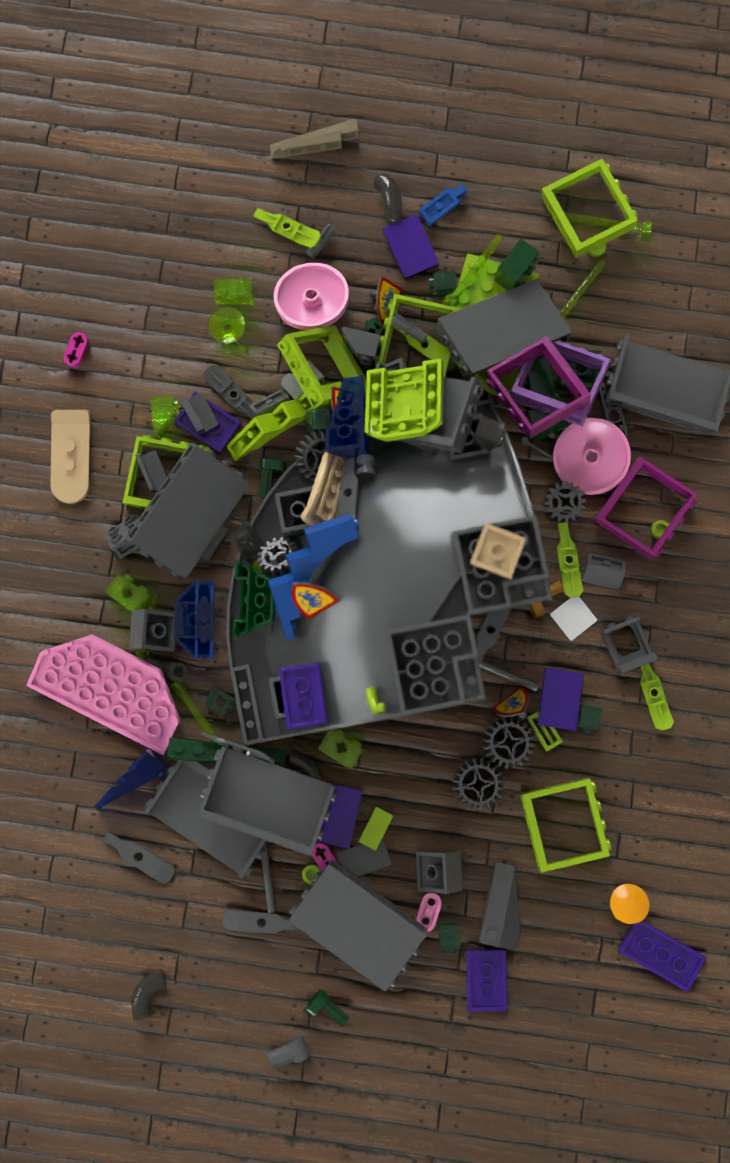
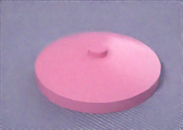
(311, 296)
(592, 456)

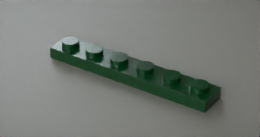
(205, 751)

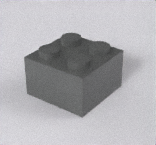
(152, 630)

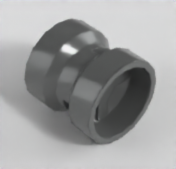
(365, 467)

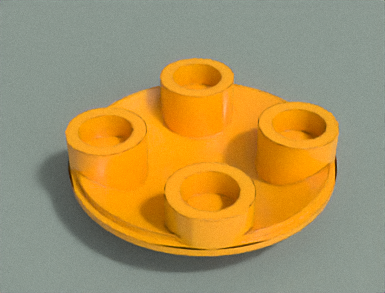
(629, 904)

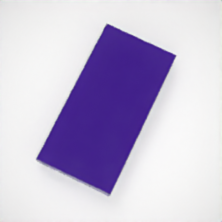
(662, 954)

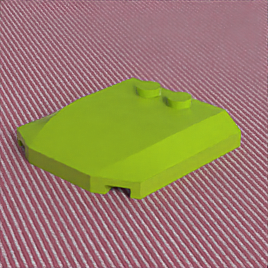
(404, 401)

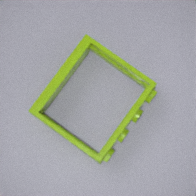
(580, 248)
(393, 306)
(301, 369)
(141, 442)
(534, 831)

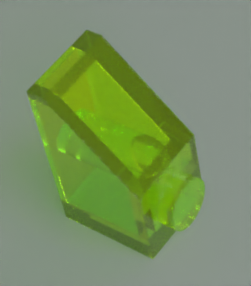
(164, 413)

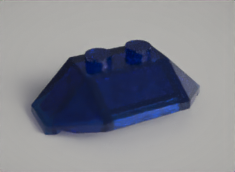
(196, 619)

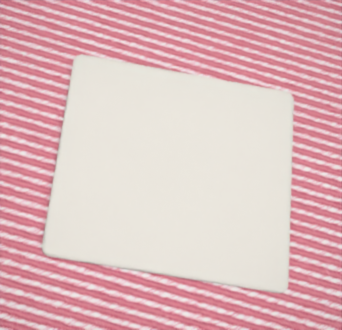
(573, 617)

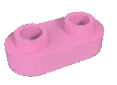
(429, 911)

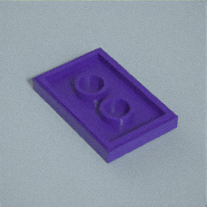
(410, 246)
(219, 436)
(303, 695)
(560, 699)
(342, 817)
(486, 979)

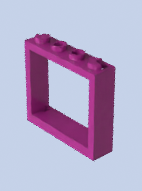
(562, 368)
(663, 478)

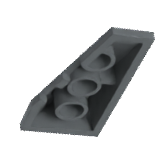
(501, 914)

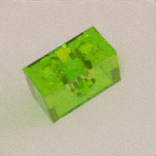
(234, 291)
(118, 588)
(346, 758)

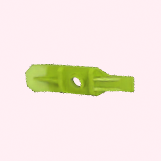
(296, 232)
(433, 351)
(569, 571)
(657, 704)

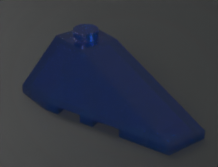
(347, 427)
(142, 770)

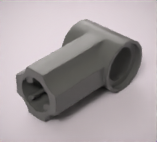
(294, 1050)

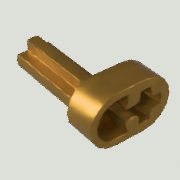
(537, 608)

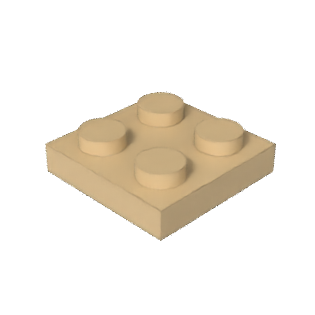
(497, 551)

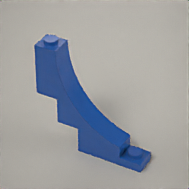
(321, 541)

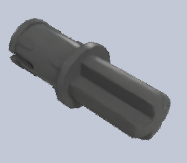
(326, 233)
(409, 328)

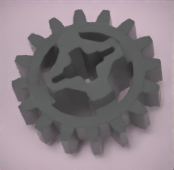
(559, 508)
(275, 555)

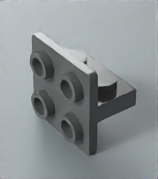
(117, 534)

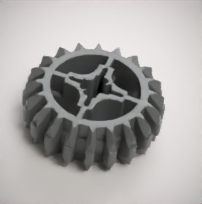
(315, 461)
(506, 734)
(480, 801)

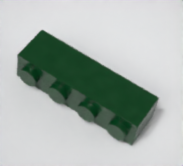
(541, 379)

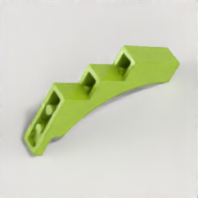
(267, 426)

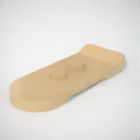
(70, 455)
(325, 491)

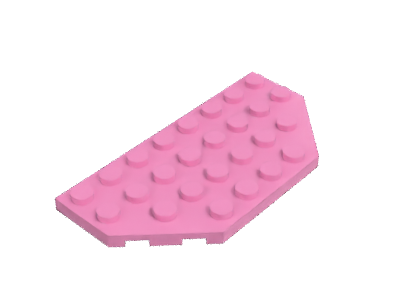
(109, 689)

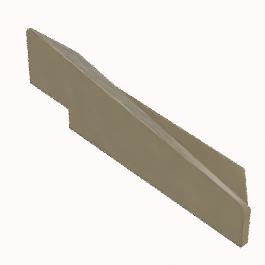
(316, 141)

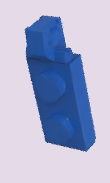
(442, 204)

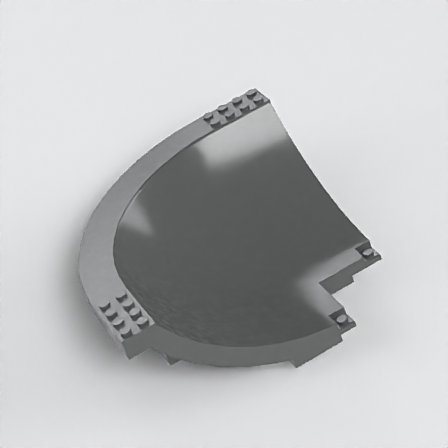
(399, 586)

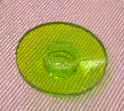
(222, 317)

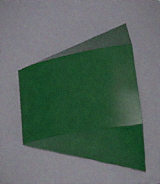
(256, 600)

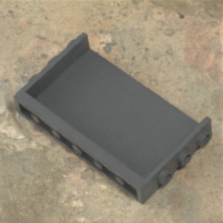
(501, 327)
(668, 387)
(459, 408)
(188, 510)
(266, 800)
(178, 807)
(358, 925)

